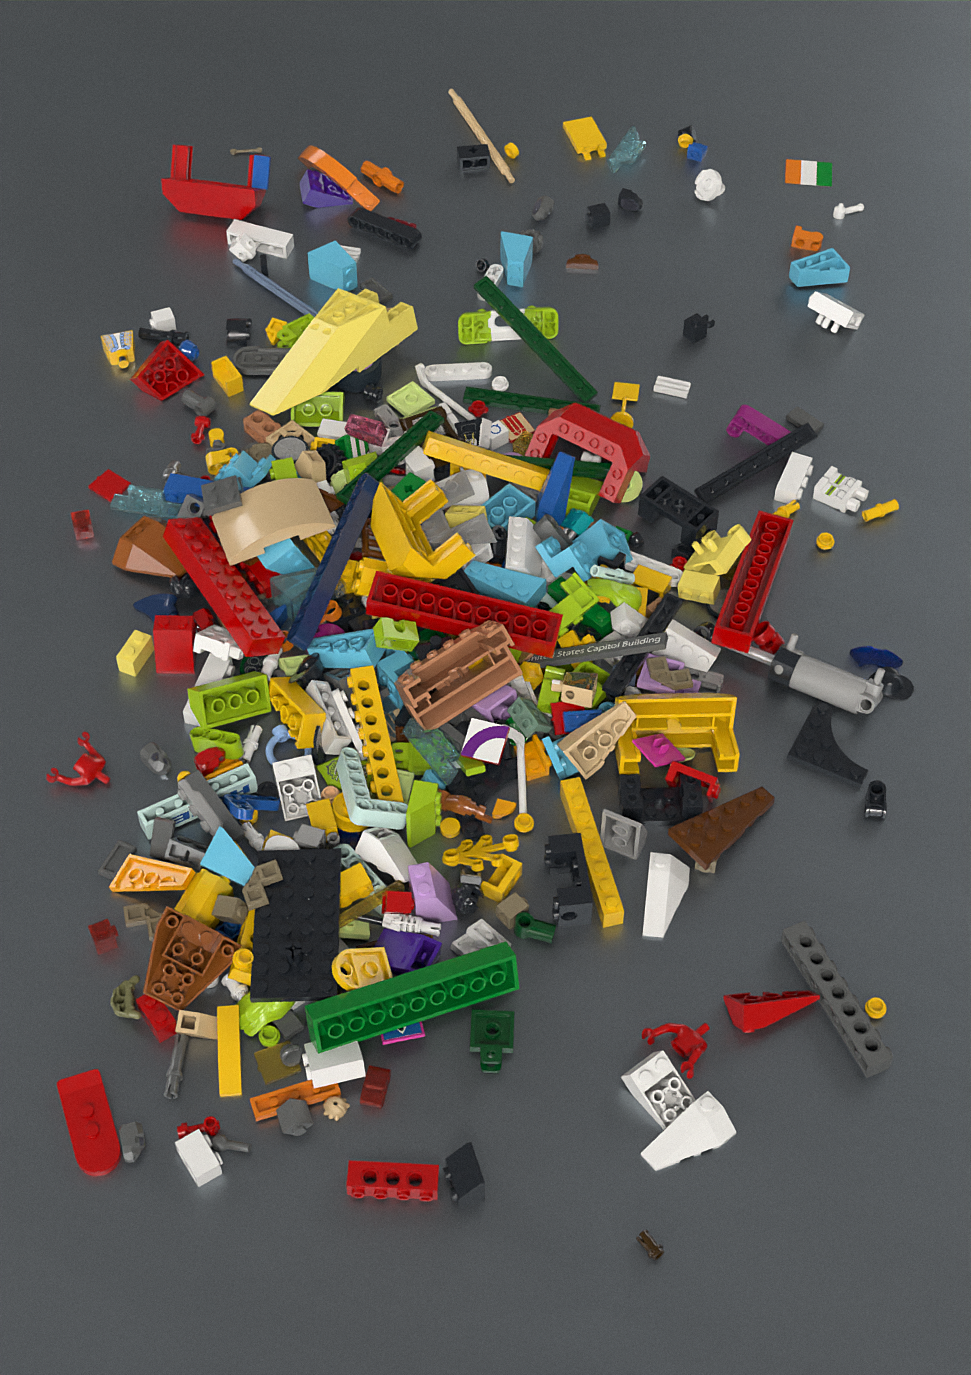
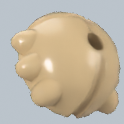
(335, 1111)

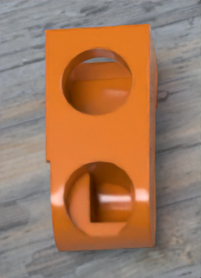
(806, 240)

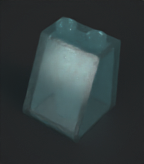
(291, 590)

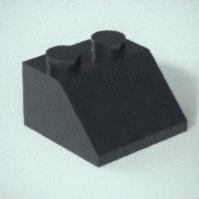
(465, 1177)

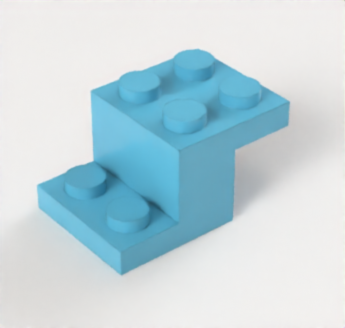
(245, 468)
(561, 561)
(390, 669)

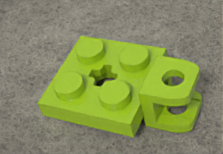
(293, 331)
(410, 758)

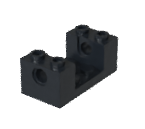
(694, 517)
(679, 802)
(573, 904)

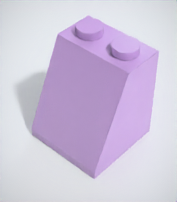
(495, 705)
(430, 894)

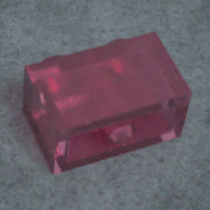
(366, 429)

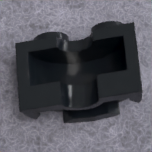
(238, 332)

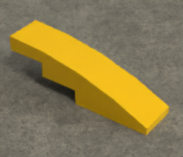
(229, 1050)

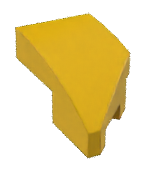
(274, 326)

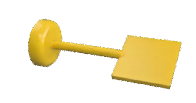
(625, 392)

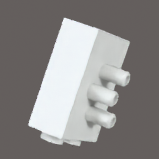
(835, 311)

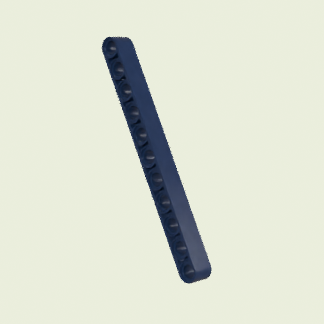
(333, 563)

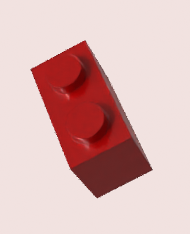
(157, 1017)

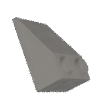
(622, 834)

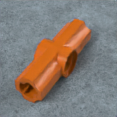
(382, 177)

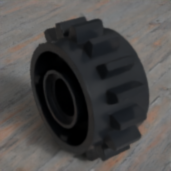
(333, 459)

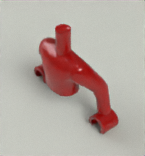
(87, 766)
(686, 1042)

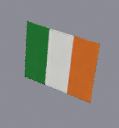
(808, 172)

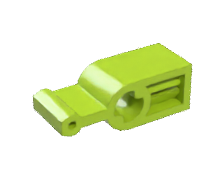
(546, 695)

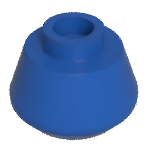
(189, 349)

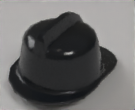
(308, 670)
(894, 684)

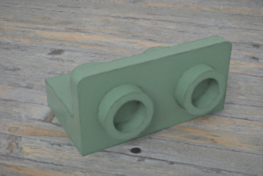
(528, 717)

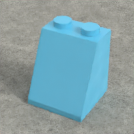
(516, 257)
(333, 267)
(605, 541)
(227, 859)

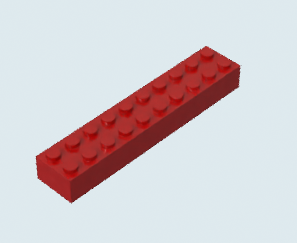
(752, 582)
(223, 587)
(457, 610)

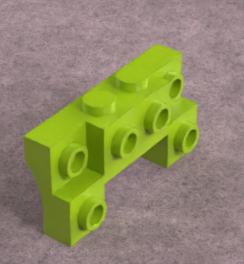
(577, 602)

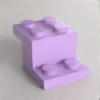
(647, 683)

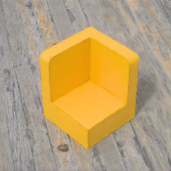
(532, 673)

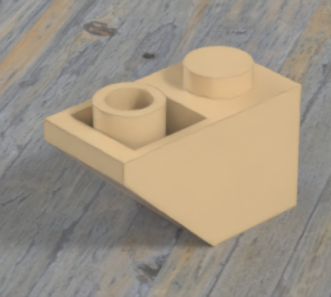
(311, 466)
(197, 1025)

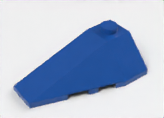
(555, 490)

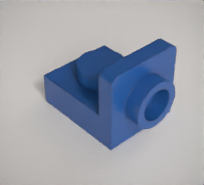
(696, 151)

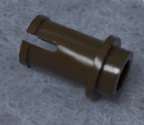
(654, 1249)

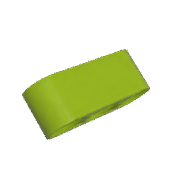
(210, 738)

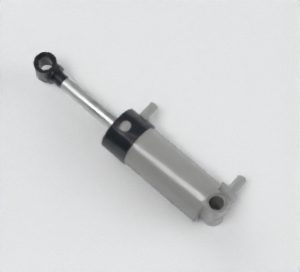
(815, 677)

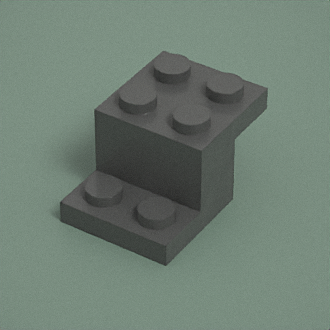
(222, 495)
(339, 676)

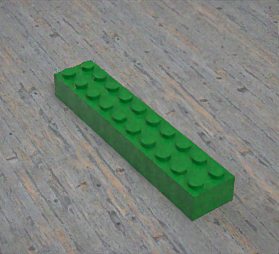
(412, 997)

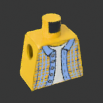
(119, 348)

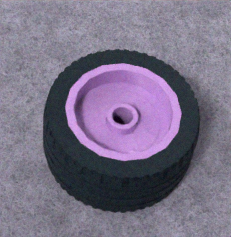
(358, 381)

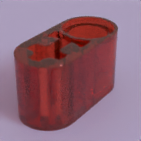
(375, 1086)

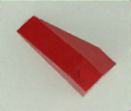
(757, 1012)

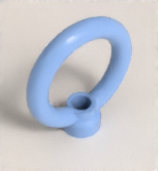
(280, 734)

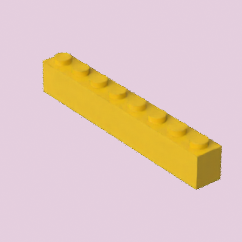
(484, 461)
(599, 872)

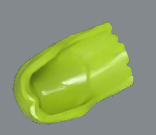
(616, 592)
(257, 1015)

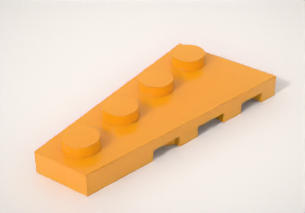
(150, 875)

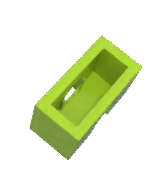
(403, 632)

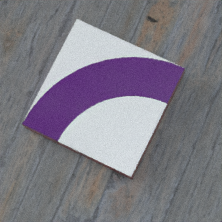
(485, 741)

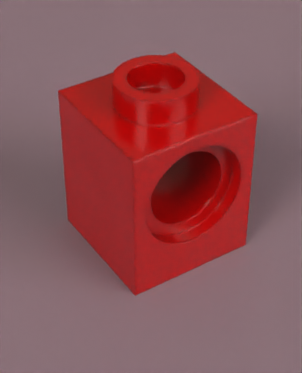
(397, 902)

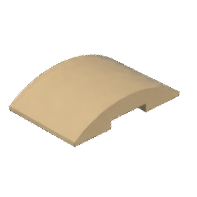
(270, 516)

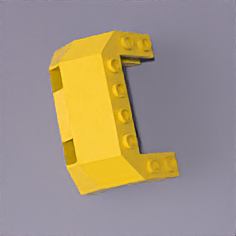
(402, 537)
(686, 721)

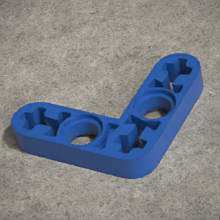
(244, 805)

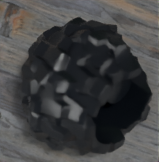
(465, 897)

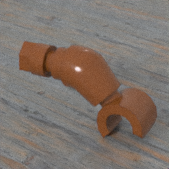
(463, 805)

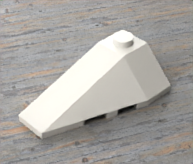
(478, 484)
(665, 888)
(696, 1130)

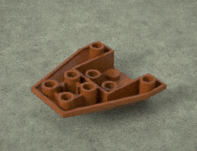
(146, 551)
(185, 959)

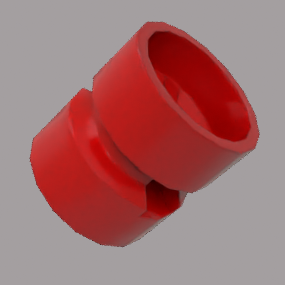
(767, 638)

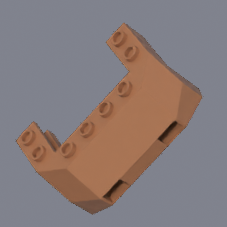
(449, 674)

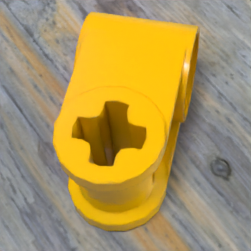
(217, 459)

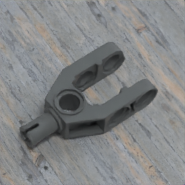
(453, 735)

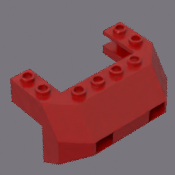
(206, 196)
(598, 435)

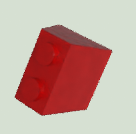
(174, 644)

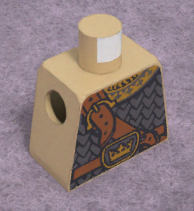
(577, 688)

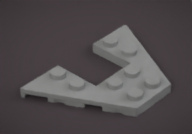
(472, 531)

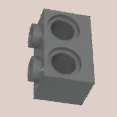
(187, 509)
(186, 852)

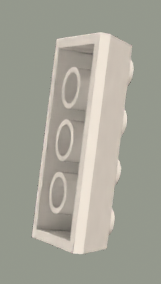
(520, 547)

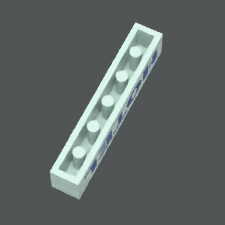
(236, 781)

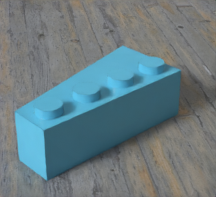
(506, 584)
(347, 650)

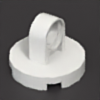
(708, 185)

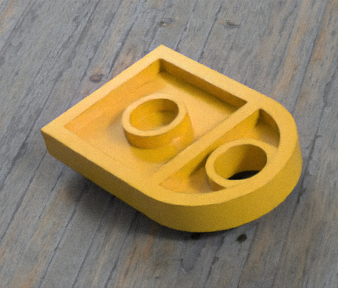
(363, 967)

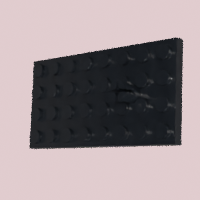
(298, 928)

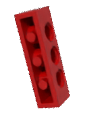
(385, 1171)

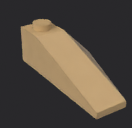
(594, 740)

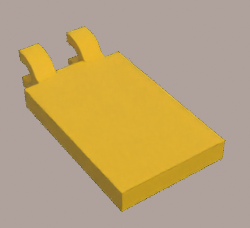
(585, 137)

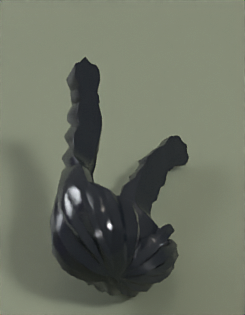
(183, 587)

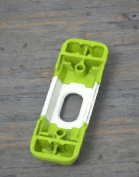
(480, 325)

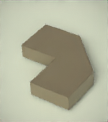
(660, 672)
(261, 876)
(141, 914)

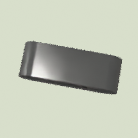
(549, 527)

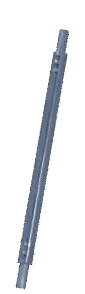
(275, 288)

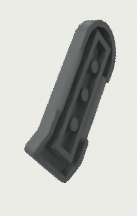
(258, 360)

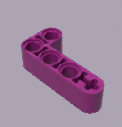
(755, 424)

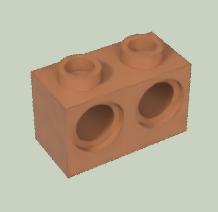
(259, 426)

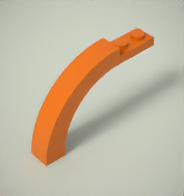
(326, 164)

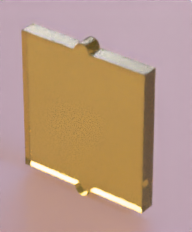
(271, 1065)

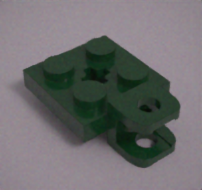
(490, 1045)

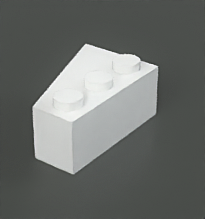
(688, 647)

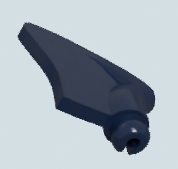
(157, 605)

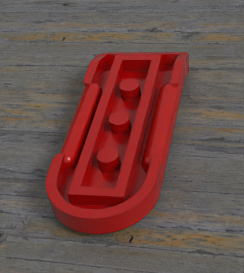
(90, 1122)

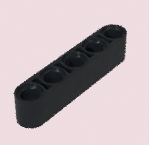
(384, 228)

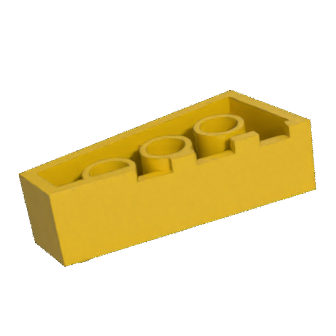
(296, 710)

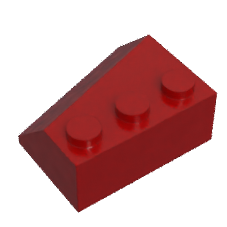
(165, 372)

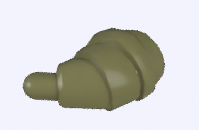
(123, 999)

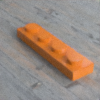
(267, 1104)

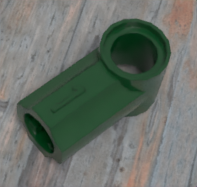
(535, 928)

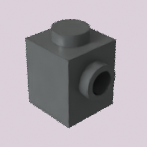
(294, 1117)

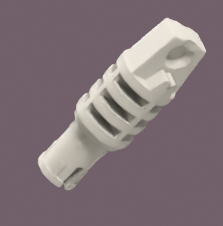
(410, 924)

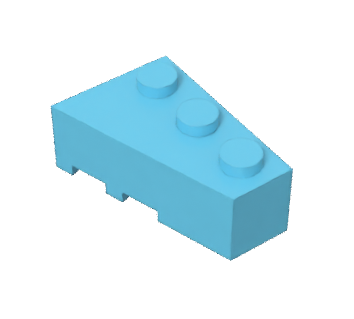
(819, 269)
(285, 557)

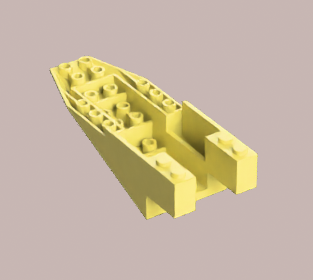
(343, 336)

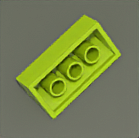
(230, 699)

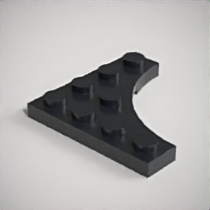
(818, 750)
(480, 790)

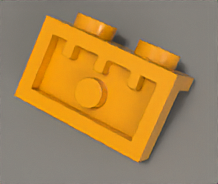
(536, 761)

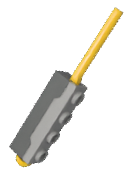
(207, 806)

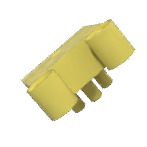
(717, 554)

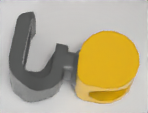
(216, 439)

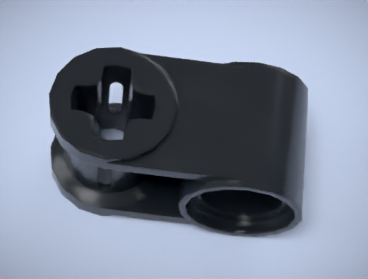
(875, 803)

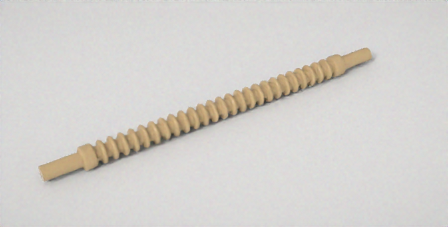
(482, 137)

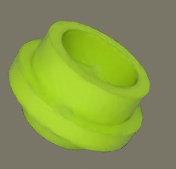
(269, 1036)

